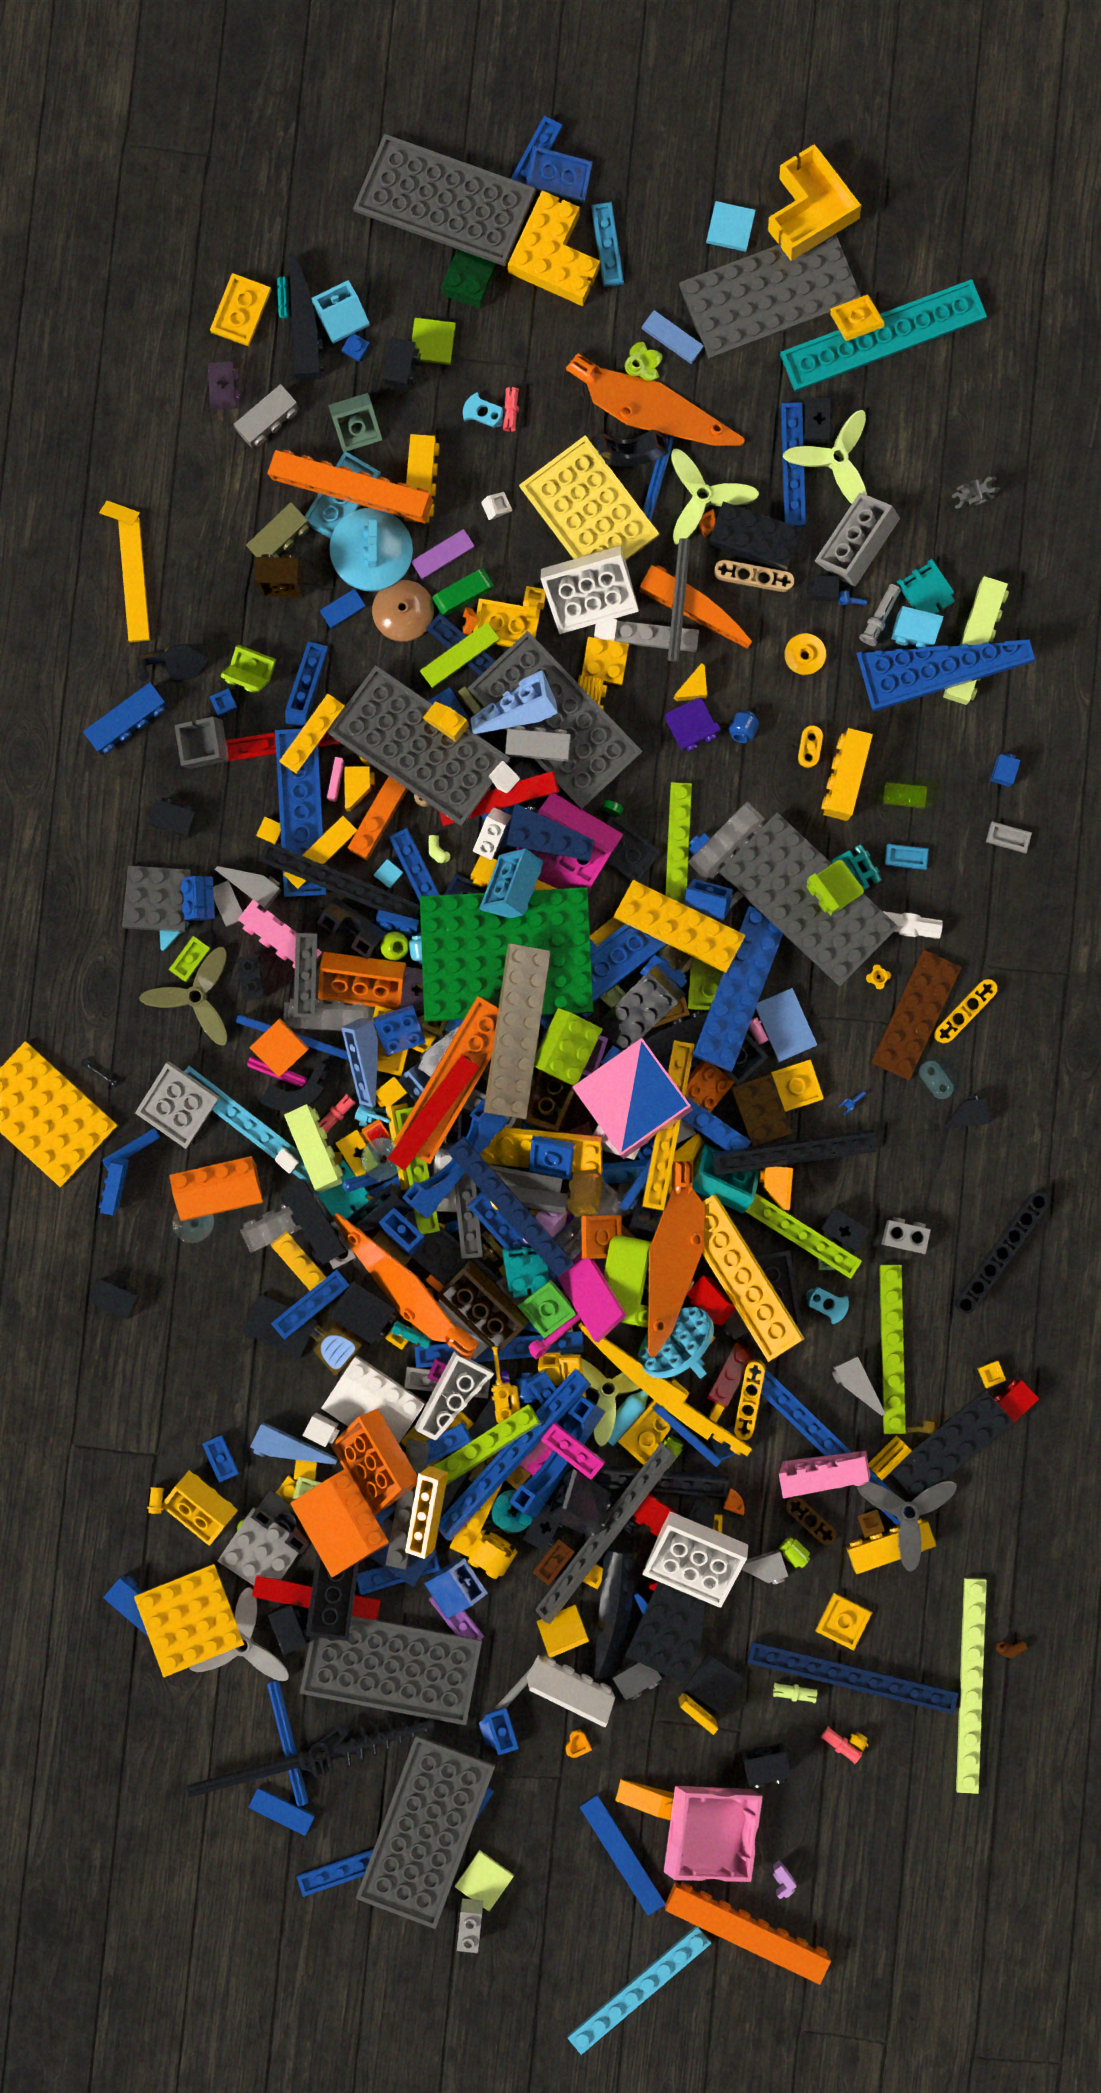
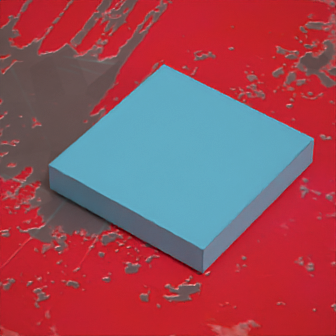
(730, 226)

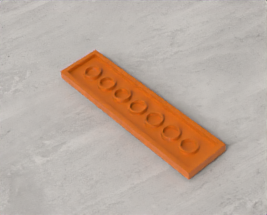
(474, 1041)

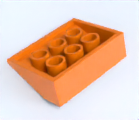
(375, 1461)
(339, 1522)

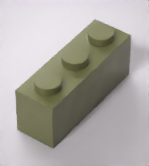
(280, 532)

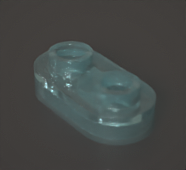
(934, 1081)

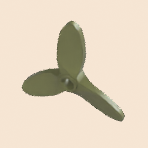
(204, 981)

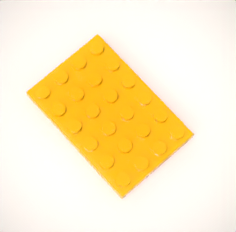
(49, 1115)

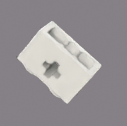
(492, 833)
(321, 1430)

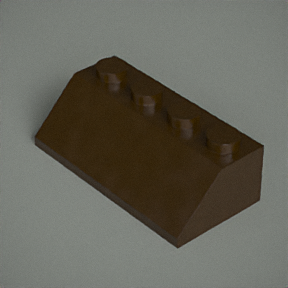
(483, 1306)

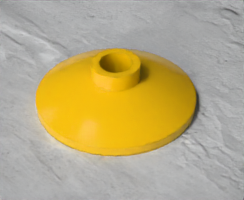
(805, 644)

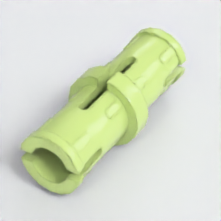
(795, 1692)

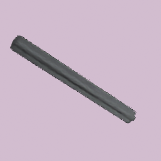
(678, 600)

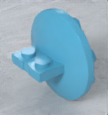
(371, 549)
(683, 1347)

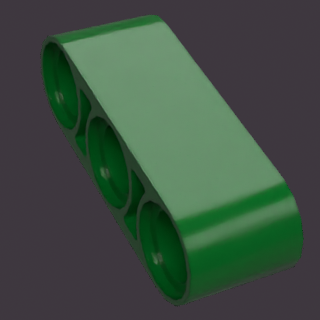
(463, 592)

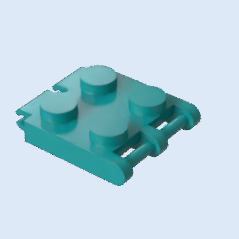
(927, 589)
(339, 1200)
(524, 1271)

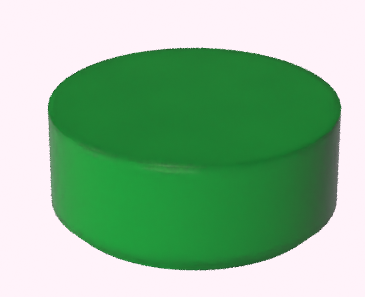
(612, 808)

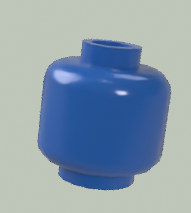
(744, 726)
(524, 1391)

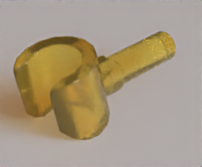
(928, 1427)

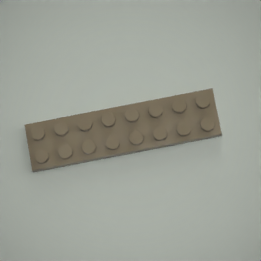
(517, 1031)

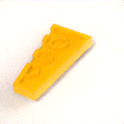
(647, 1431)

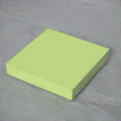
(484, 1880)

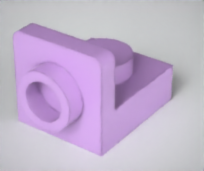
(783, 1876)

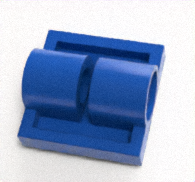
(676, 975)
(399, 1030)

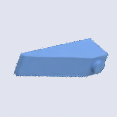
(362, 1052)
(279, 1444)

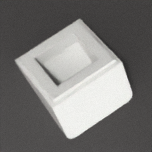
(496, 505)
(606, 630)
(504, 777)
(287, 1160)

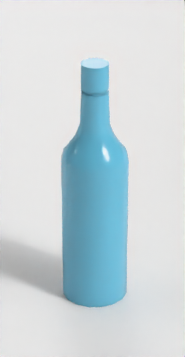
(627, 1414)

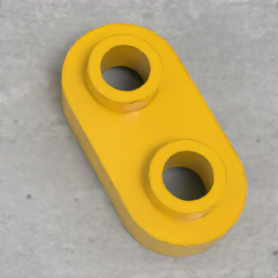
(810, 747)

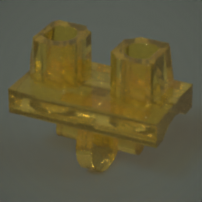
(495, 1247)

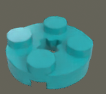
(506, 1521)

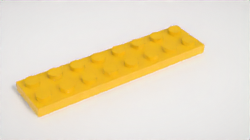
(746, 1283)

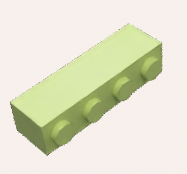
(313, 1148)

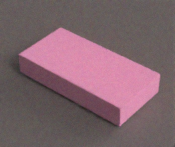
(336, 779)

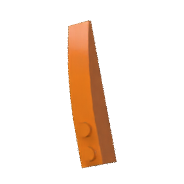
(698, 607)
(377, 819)

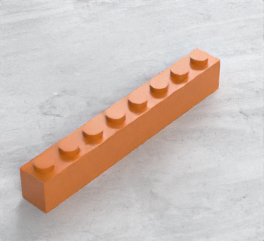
(350, 486)
(748, 1932)

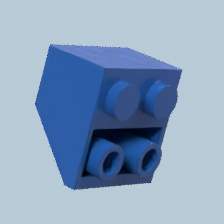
(455, 1587)

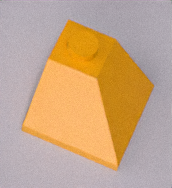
(778, 1184)

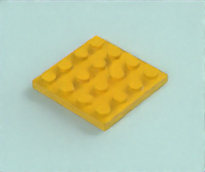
(189, 1620)

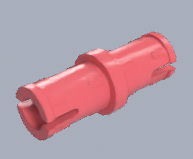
(510, 409)
(336, 1113)
(841, 1745)

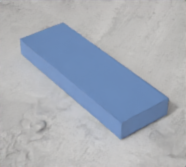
(672, 337)

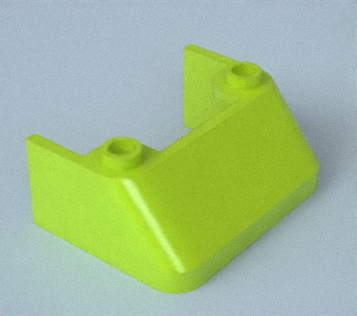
(626, 1276)

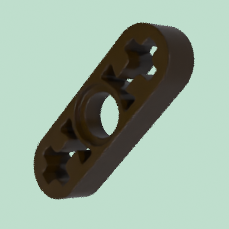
(826, 1526)

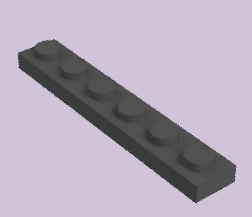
(417, 1455)

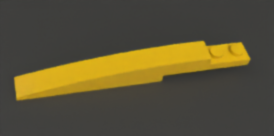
(668, 1396)

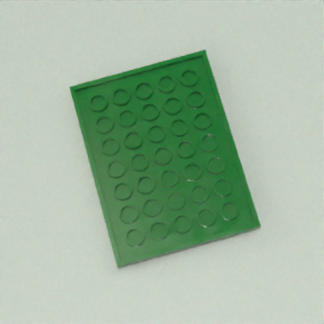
(468, 951)

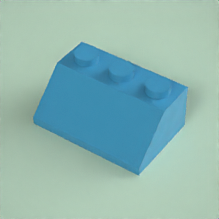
(512, 883)

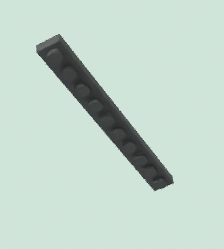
(599, 1543)

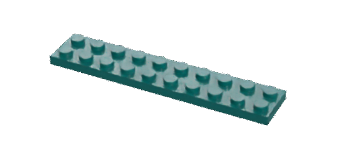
(902, 330)

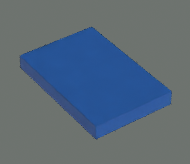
(558, 174)

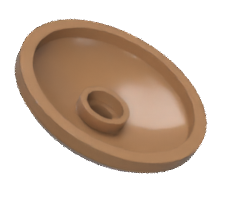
(405, 624)

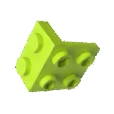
(249, 669)
(834, 887)

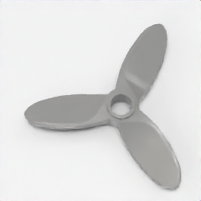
(257, 1655)

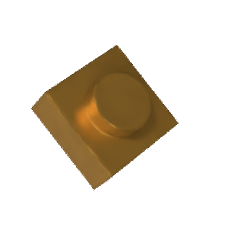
(871, 1523)

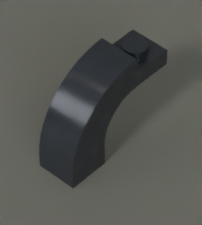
(632, 451)
(289, 1101)

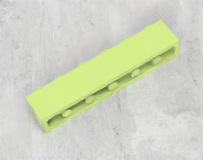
(980, 629)

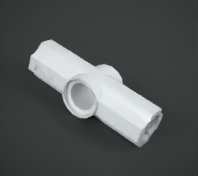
(915, 926)

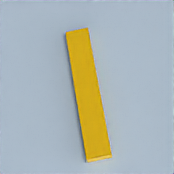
(134, 581)

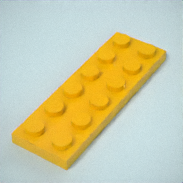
(679, 926)
(513, 1148)

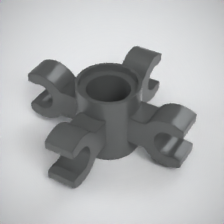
(975, 492)

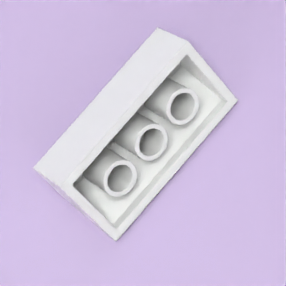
(571, 1690)

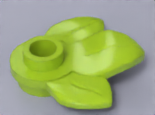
(645, 360)

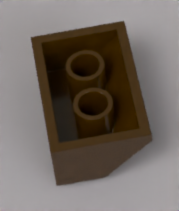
(551, 1103)

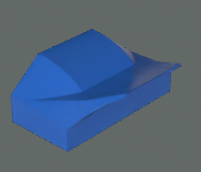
(499, 1731)

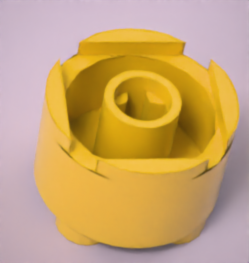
(491, 1554)

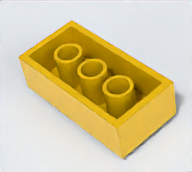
(847, 774)

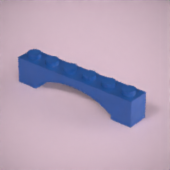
(429, 1193)
(537, 1490)

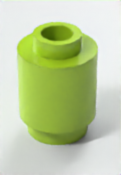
(794, 1552)

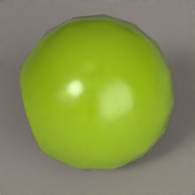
(394, 946)

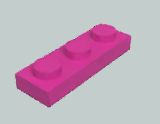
(572, 1450)

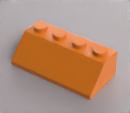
(361, 980)
(216, 1188)

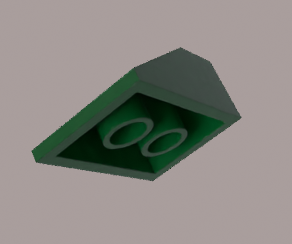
(468, 279)

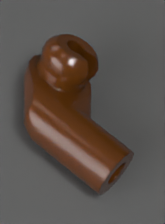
(1010, 1651)

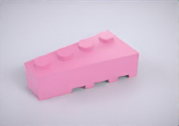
(271, 931)
(823, 1473)

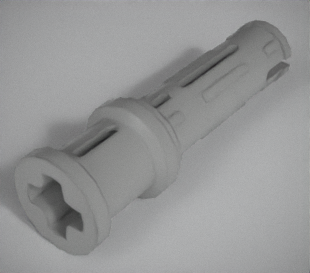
(876, 623)

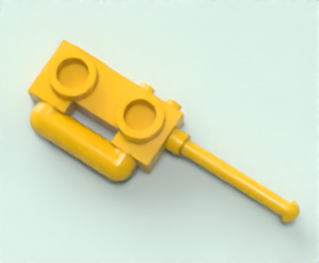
(501, 1393)

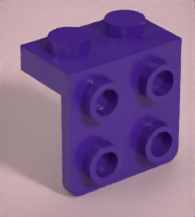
(692, 725)

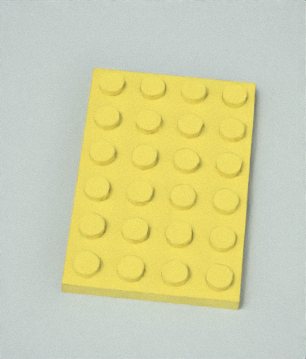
(587, 504)

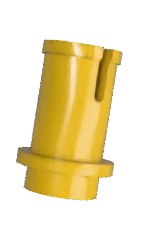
(156, 1498)

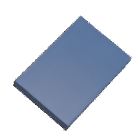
(785, 1025)

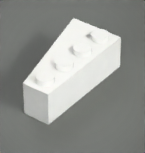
(453, 1391)

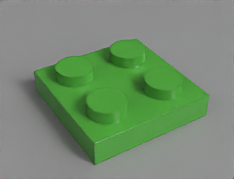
(547, 1308)

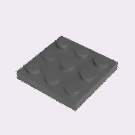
(154, 899)

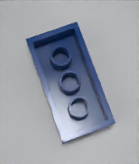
(114, 1186)

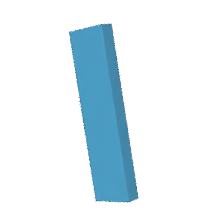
(607, 244)

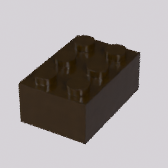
(279, 576)
(761, 1110)

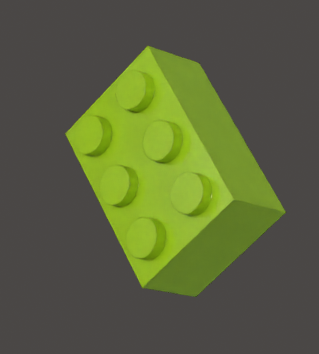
(567, 1046)

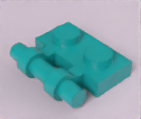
(851, 863)

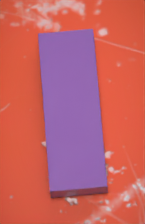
(442, 554)
(460, 1623)

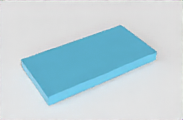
(329, 511)

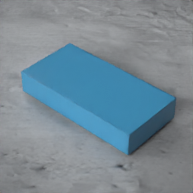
(906, 856)

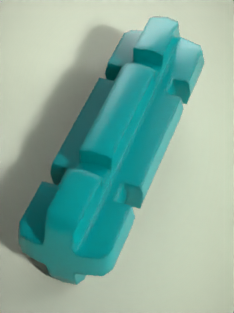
(283, 297)
(411, 1335)

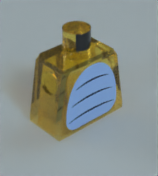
(334, 1347)

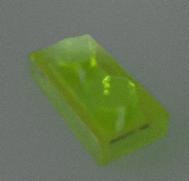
(904, 795)

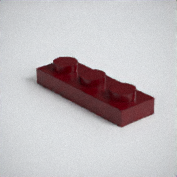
(730, 1375)

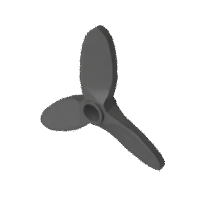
(909, 1533)

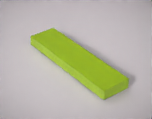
(459, 655)

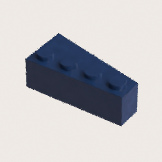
(546, 836)

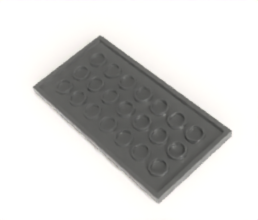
(444, 199)
(767, 295)
(389, 732)
(597, 743)
(773, 877)
(395, 1669)
(425, 1831)

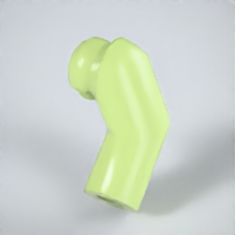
(436, 852)

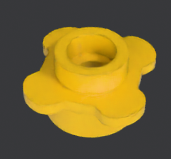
(884, 976)

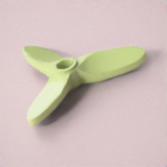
(844, 471)
(692, 514)
(620, 1384)

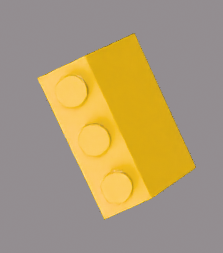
(199, 1507)

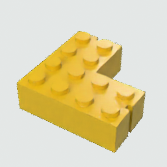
(820, 208)
(543, 254)

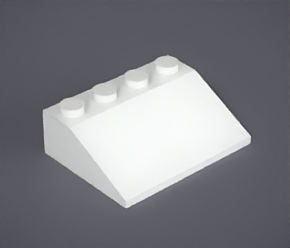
(589, 590)
(367, 1389)
(696, 1559)

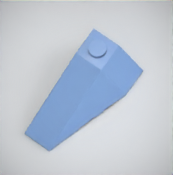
(525, 705)

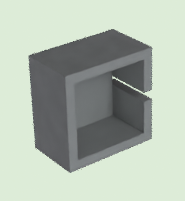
(201, 745)

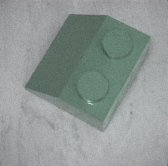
(355, 422)

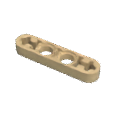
(754, 572)

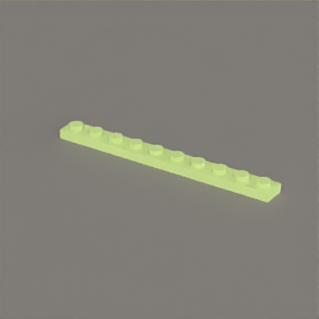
(971, 1685)

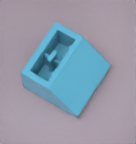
(340, 311)

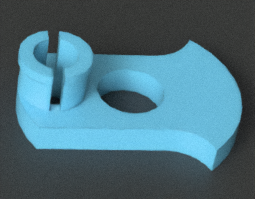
(471, 409)
(839, 1307)

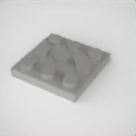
(177, 1105)
(258, 1551)

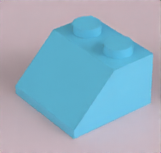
(916, 627)

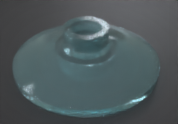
(372, 1156)
(193, 1235)

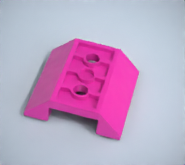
(567, 872)

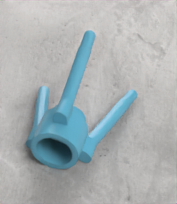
(368, 1114)

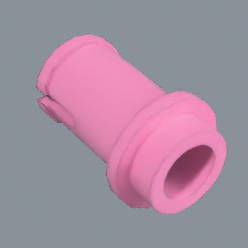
(757, 1031)

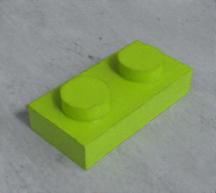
(189, 959)

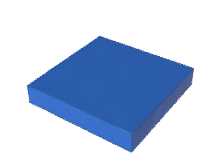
(551, 1157)

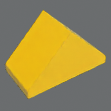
(694, 687)

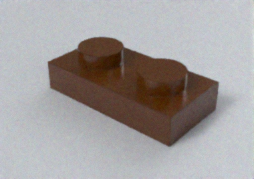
(553, 1561)

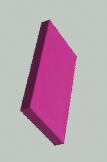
(592, 1297)

